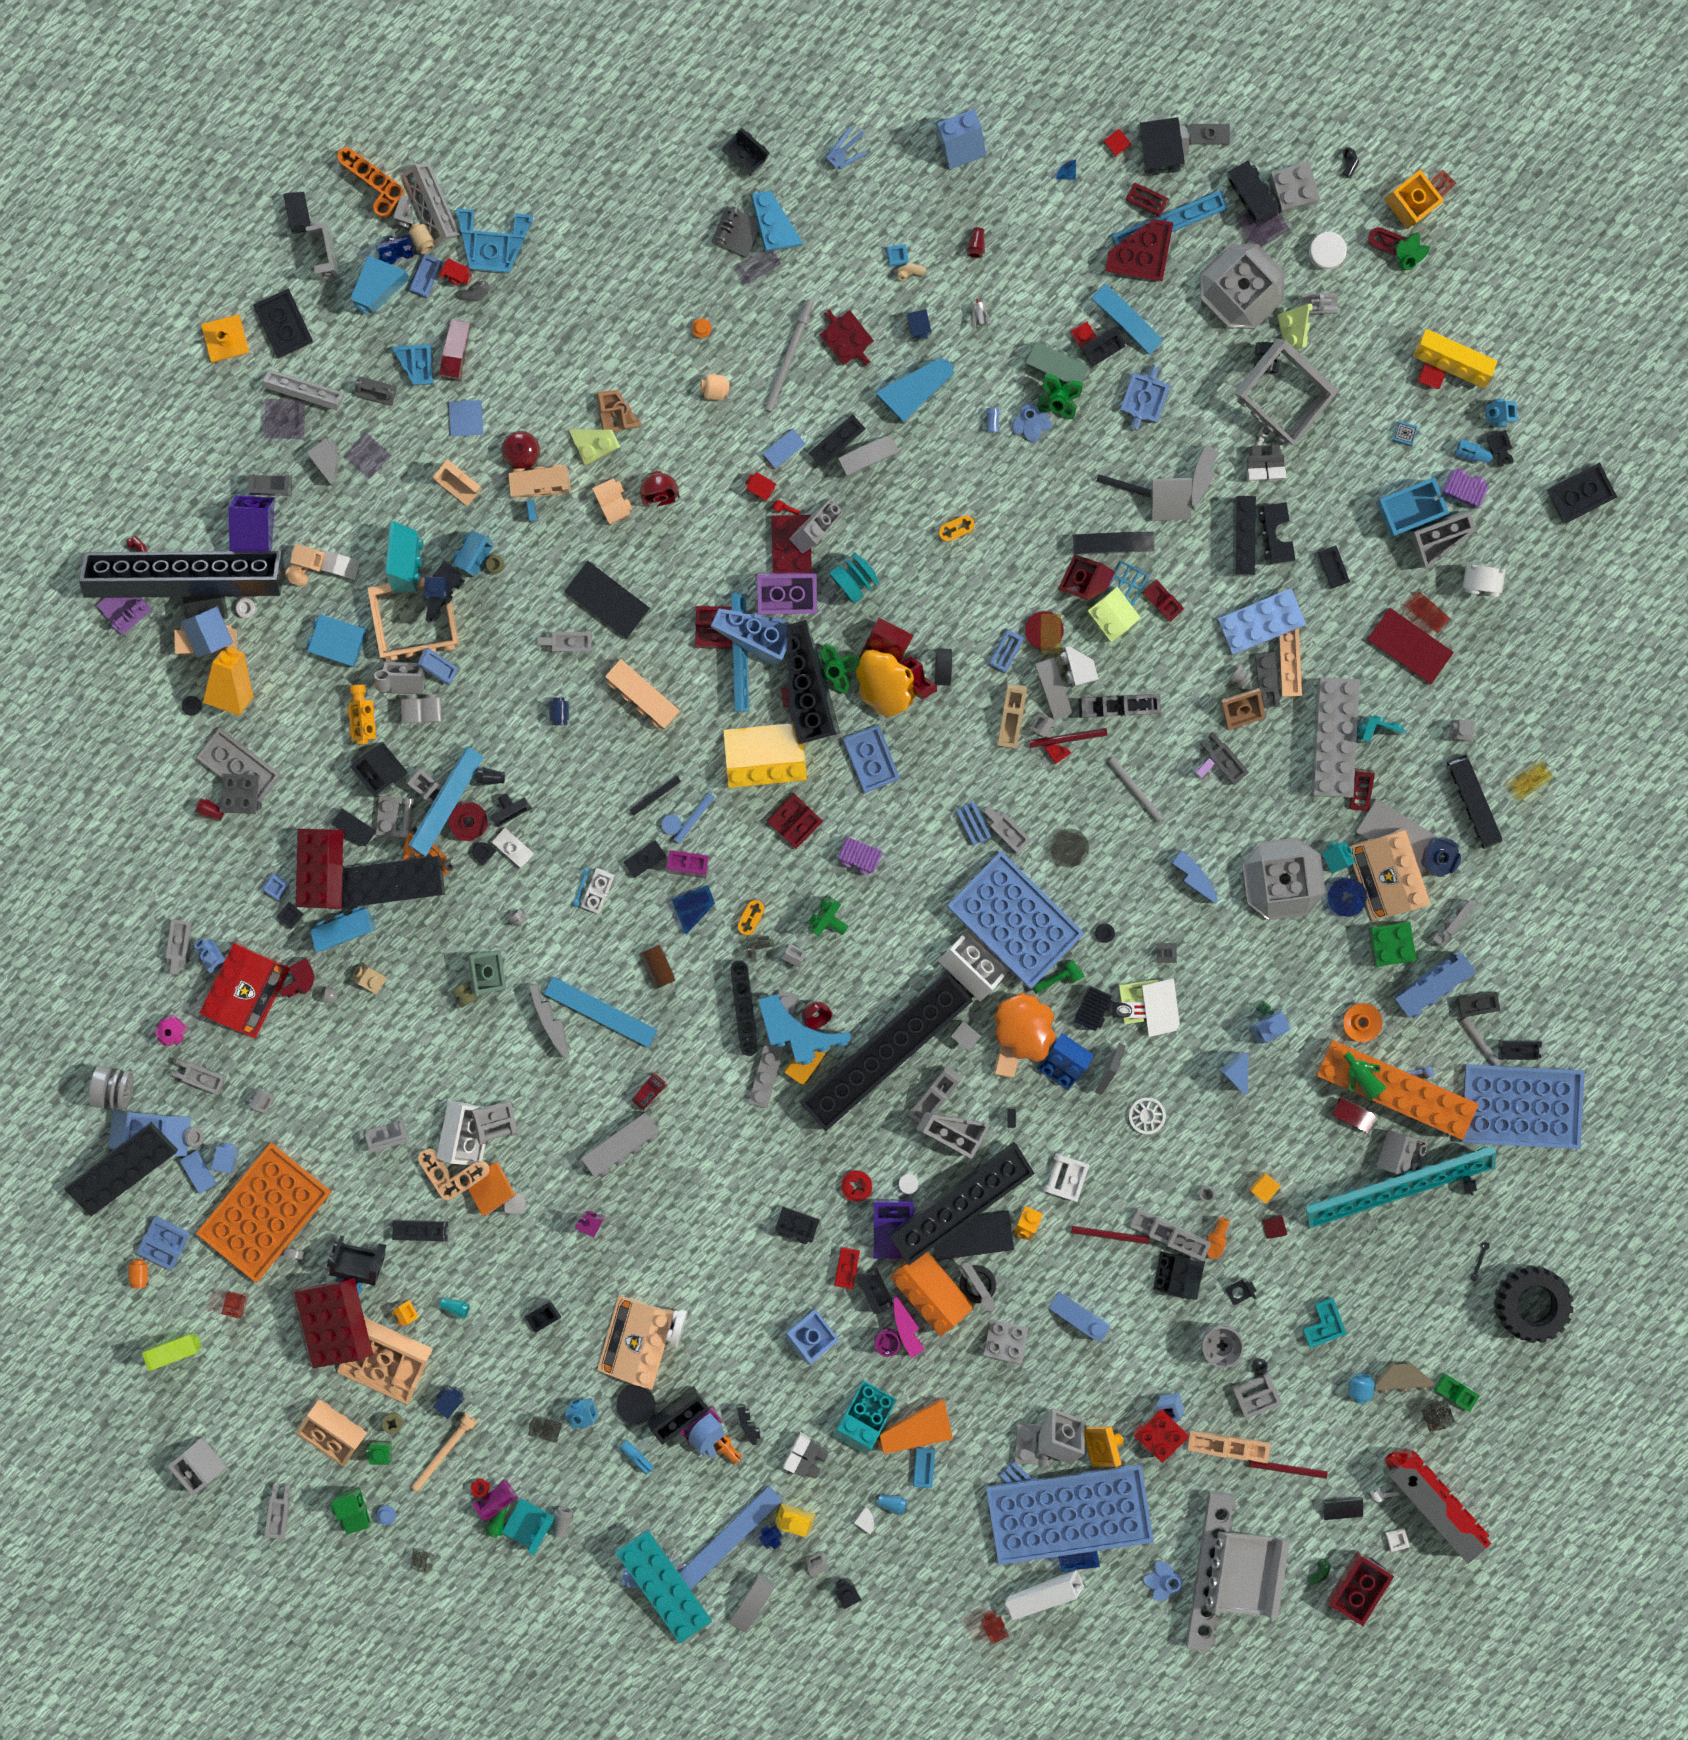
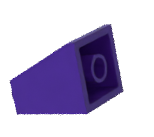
(251, 523)

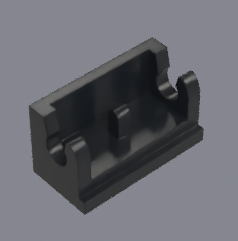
(1103, 346)
(1519, 1049)
(875, 1290)

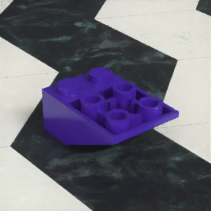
(887, 1216)

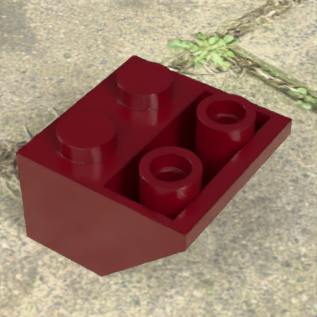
(888, 639)

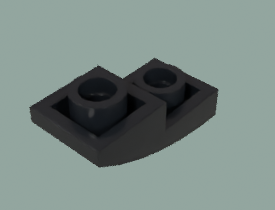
(353, 827)
(750, 1430)

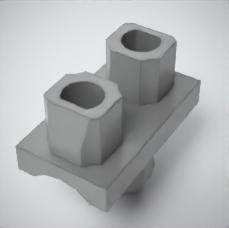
(1322, 302)

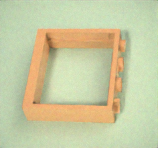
(410, 651)

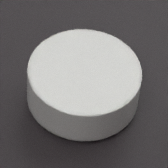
(245, 608)
(908, 1183)

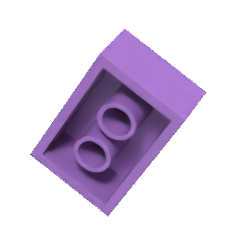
(787, 593)

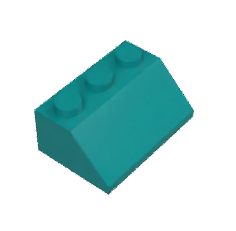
(403, 558)

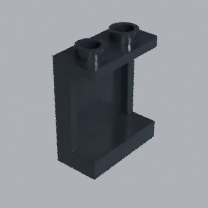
(1161, 145)
(356, 1262)

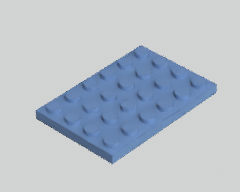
(1015, 920)
(1525, 1106)

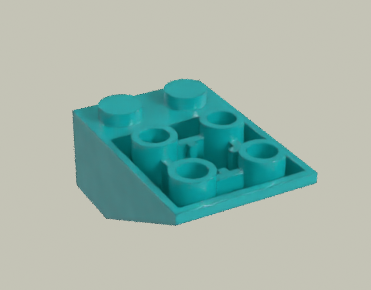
(864, 1417)

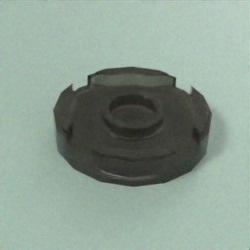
(1069, 847)

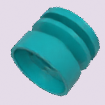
(854, 577)

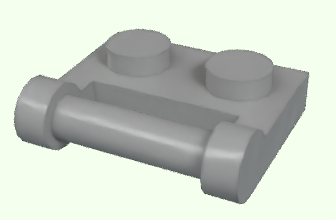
(388, 816)
(494, 1116)
(1258, 1401)
(1026, 1445)

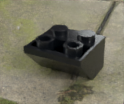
(379, 769)
(1178, 1275)

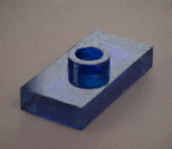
(1079, 1561)

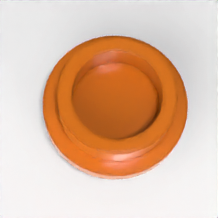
(701, 328)

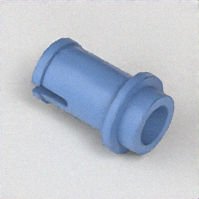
(992, 419)

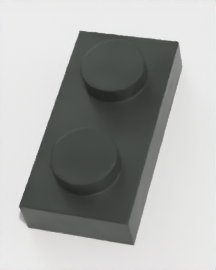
(1478, 1004)

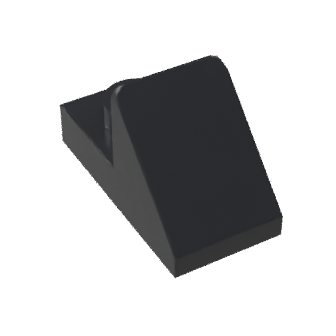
(543, 1316)

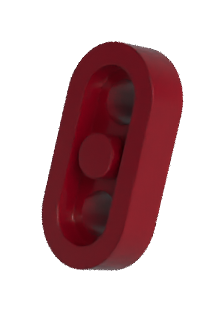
(1387, 240)

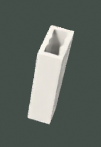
(1045, 1595)

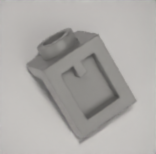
(403, 208)

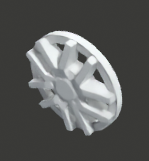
(1147, 1115)

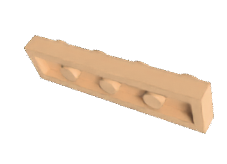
(1290, 664)

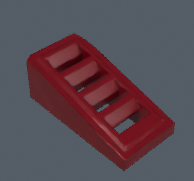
(1370, 774)

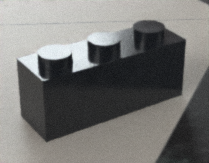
(1253, 193)
(678, 1415)

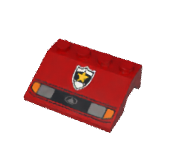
(244, 990)

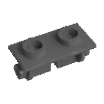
(375, 390)

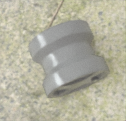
(1240, 676)

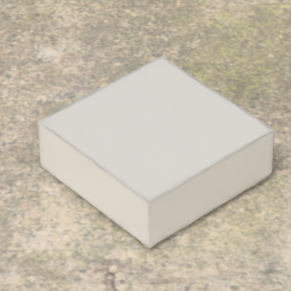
(1397, 1539)

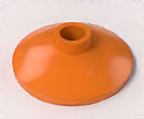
(1372, 1024)

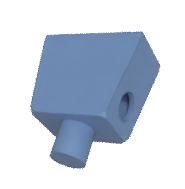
(1270, 1027)

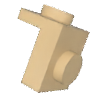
(368, 978)

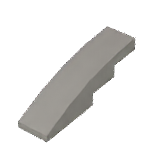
(553, 1027)
(1170, 1234)

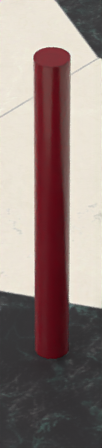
(1068, 738)
(1110, 1235)
(1289, 1469)

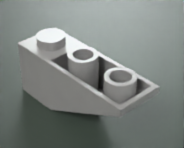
(816, 526)

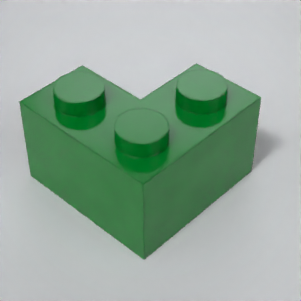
(351, 1511)

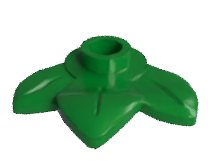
(1411, 251)

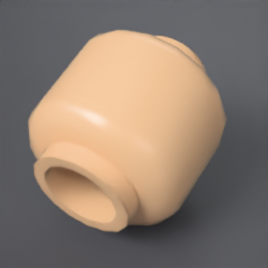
(714, 387)

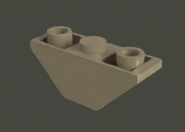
(1401, 1377)

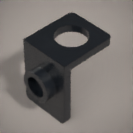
(1248, 1288)

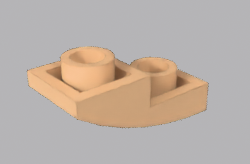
(1005, 1063)

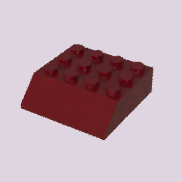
(332, 1323)

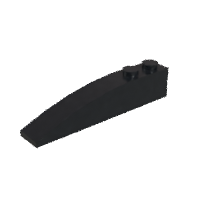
(808, 689)

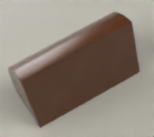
(657, 967)

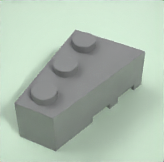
(1440, 536)
(954, 1132)

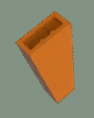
(918, 1429)

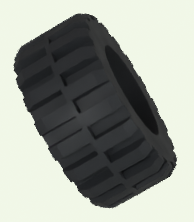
(1555, 1318)

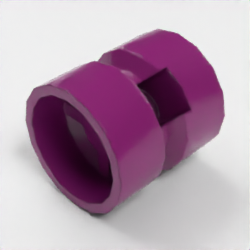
(887, 1342)

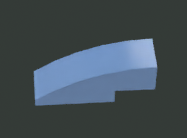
(1195, 876)

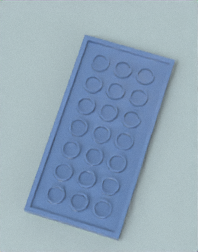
(1070, 1514)

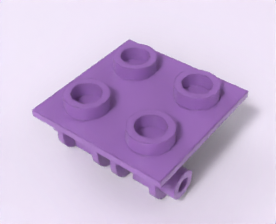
(124, 611)

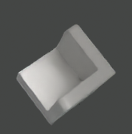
(965, 1035)

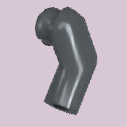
(478, 293)

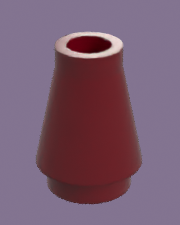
(976, 244)
(208, 809)

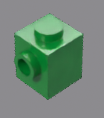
(379, 1452)

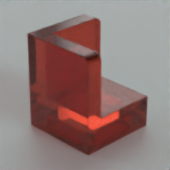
(235, 1304)

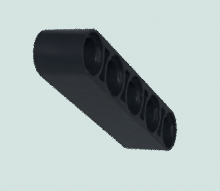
(1476, 803)
(744, 1017)

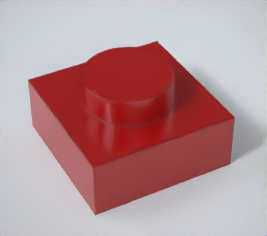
(1083, 334)

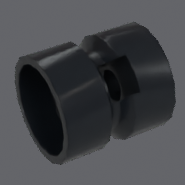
(1260, 350)

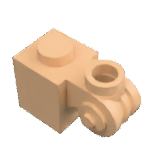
(302, 560)

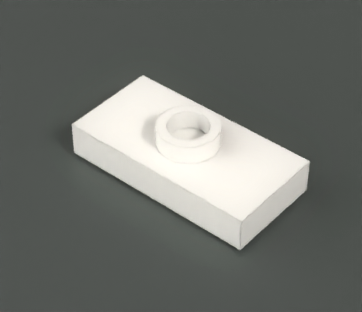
(513, 847)

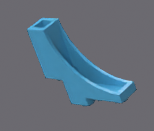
(783, 1027)

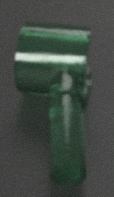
(1264, 1008)

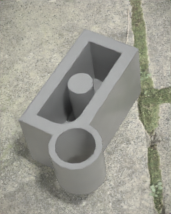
(400, 678)

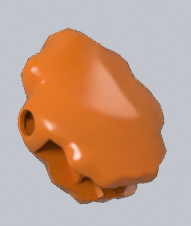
(1025, 1027)

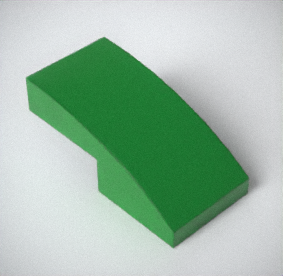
(1456, 1392)

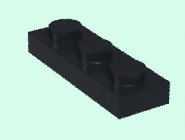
(837, 441)

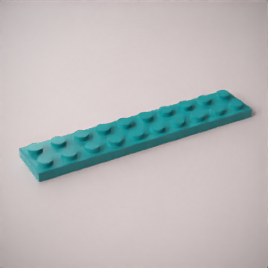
(1400, 1187)

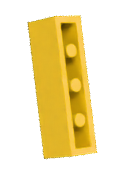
(1455, 358)

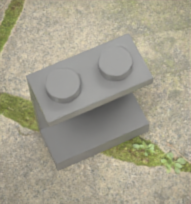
(330, 269)

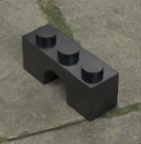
(1278, 551)

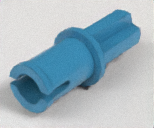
(636, 1457)

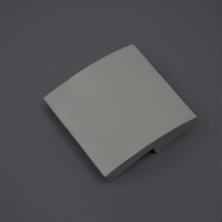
(1171, 499)

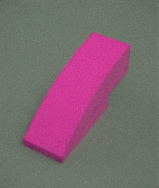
(906, 1328)

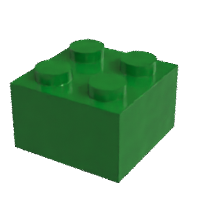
(1392, 944)

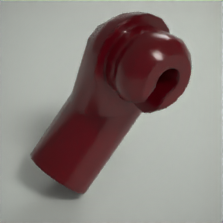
(136, 542)

